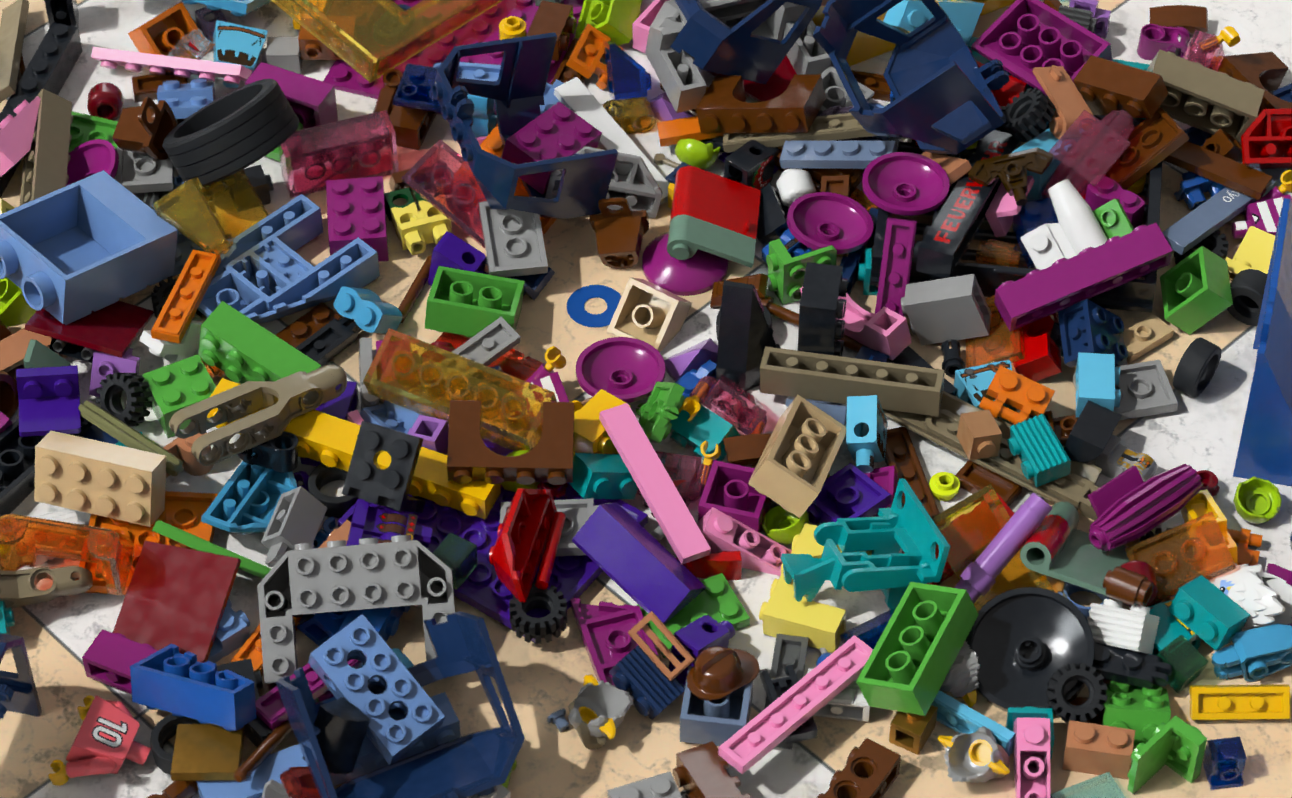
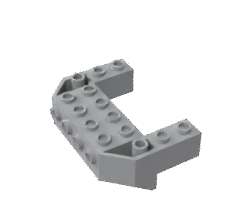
(682, 78)
(347, 580)

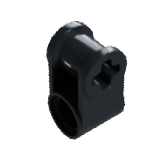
(275, 454)

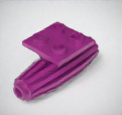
(1132, 507)

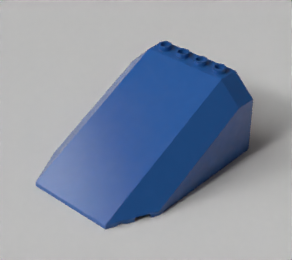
(1267, 425)

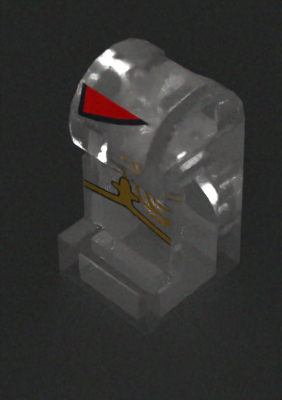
(192, 46)

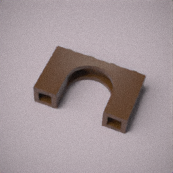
(1262, 70)
(794, 111)
(473, 461)

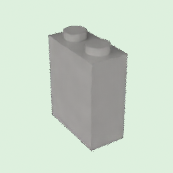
(946, 309)

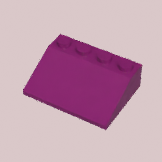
(1039, 36)

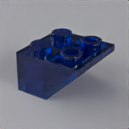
(415, 88)

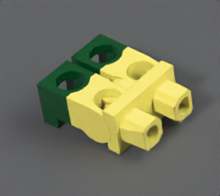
(416, 221)

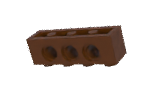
(869, 761)

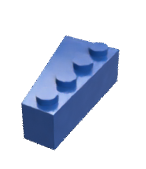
(193, 689)

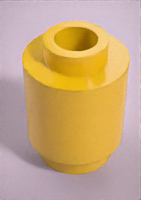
(512, 28)

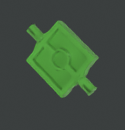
(660, 410)

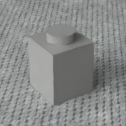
(283, 53)

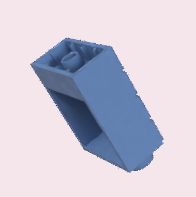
(85, 247)

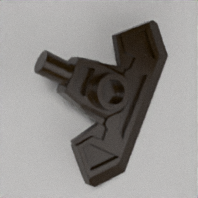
(1011, 170)

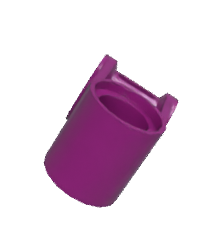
(1162, 37)

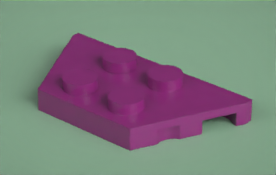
(606, 635)

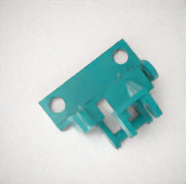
(886, 569)

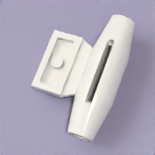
(1074, 232)

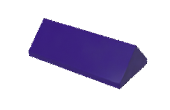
(637, 562)

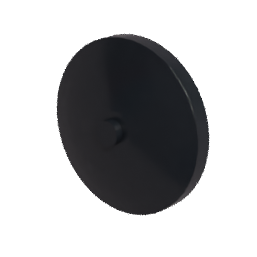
(1024, 641)

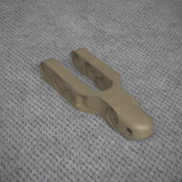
(282, 403)
(20, 589)

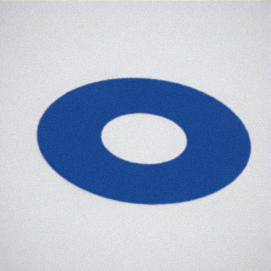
(576, 303)

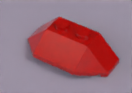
(1269, 140)
(522, 539)

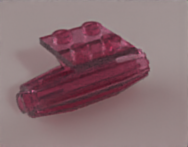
(1090, 149)

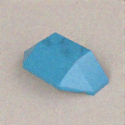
(248, 499)

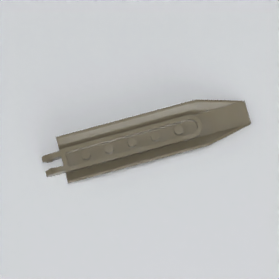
(943, 431)

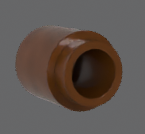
(1128, 586)

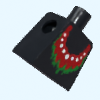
(751, 164)

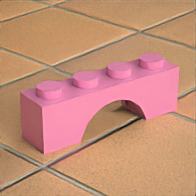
(880, 331)

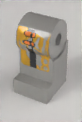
(1118, 458)

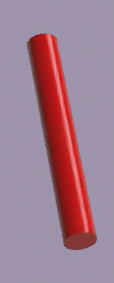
(550, 550)

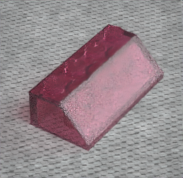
(450, 187)

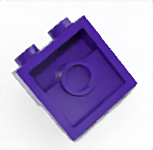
(848, 495)

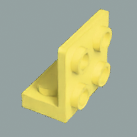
(1252, 253)

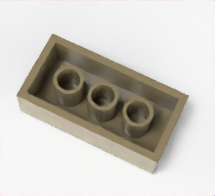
(1206, 96)

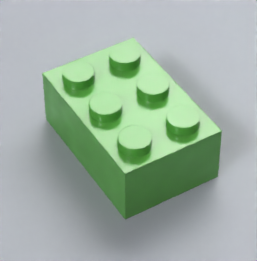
(470, 301)

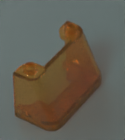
(28, 536)

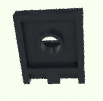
(388, 485)

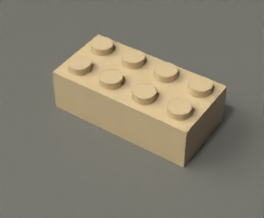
(798, 456)
(100, 478)

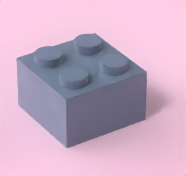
(714, 719)

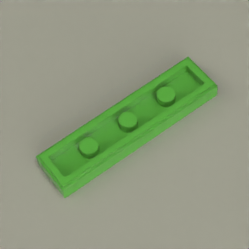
(202, 545)

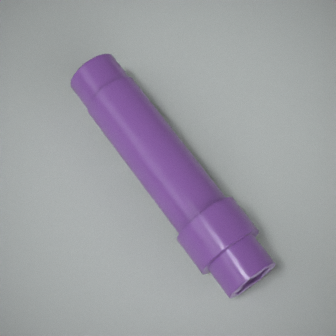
(981, 574)

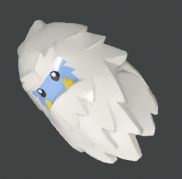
(1258, 593)

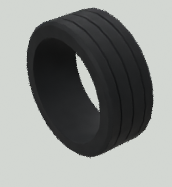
(231, 132)

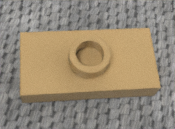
(1146, 336)

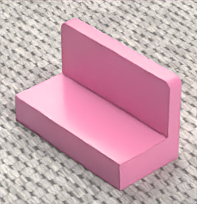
(1003, 209)

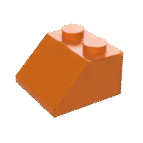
(163, 31)

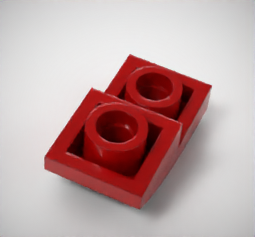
(715, 563)

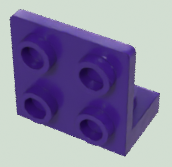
(48, 400)

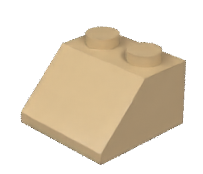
(649, 314)

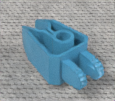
(1255, 653)

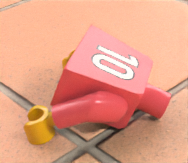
(101, 742)

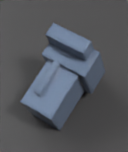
(559, 719)

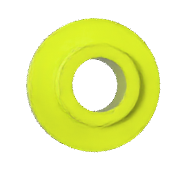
(944, 486)

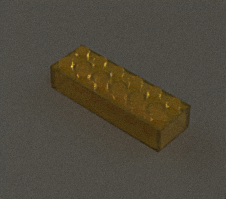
(429, 377)

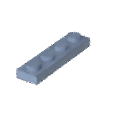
(833, 154)

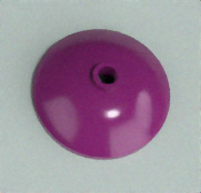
(92, 158)
(905, 183)
(828, 220)
(681, 276)
(620, 367)

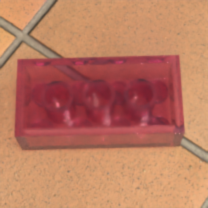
(338, 151)

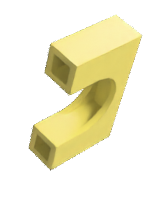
(803, 618)

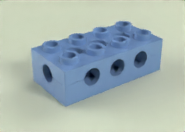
(380, 668)

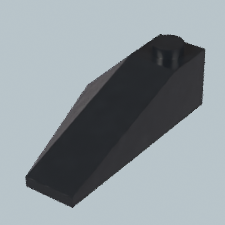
(742, 335)

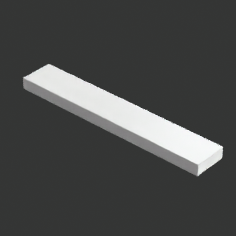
(582, 102)

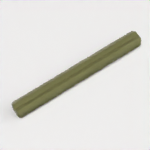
(127, 435)

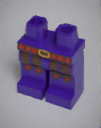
(382, 524)

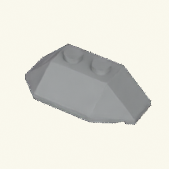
(629, 180)

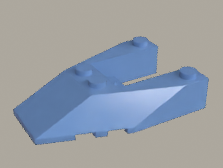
(270, 280)

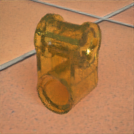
(632, 114)

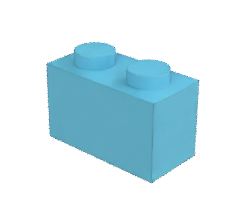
(1096, 381)

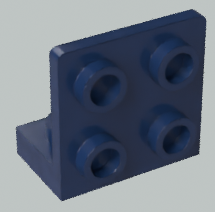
(1091, 329)

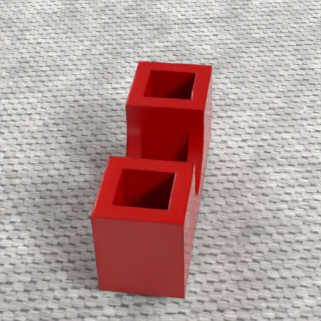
(1041, 352)

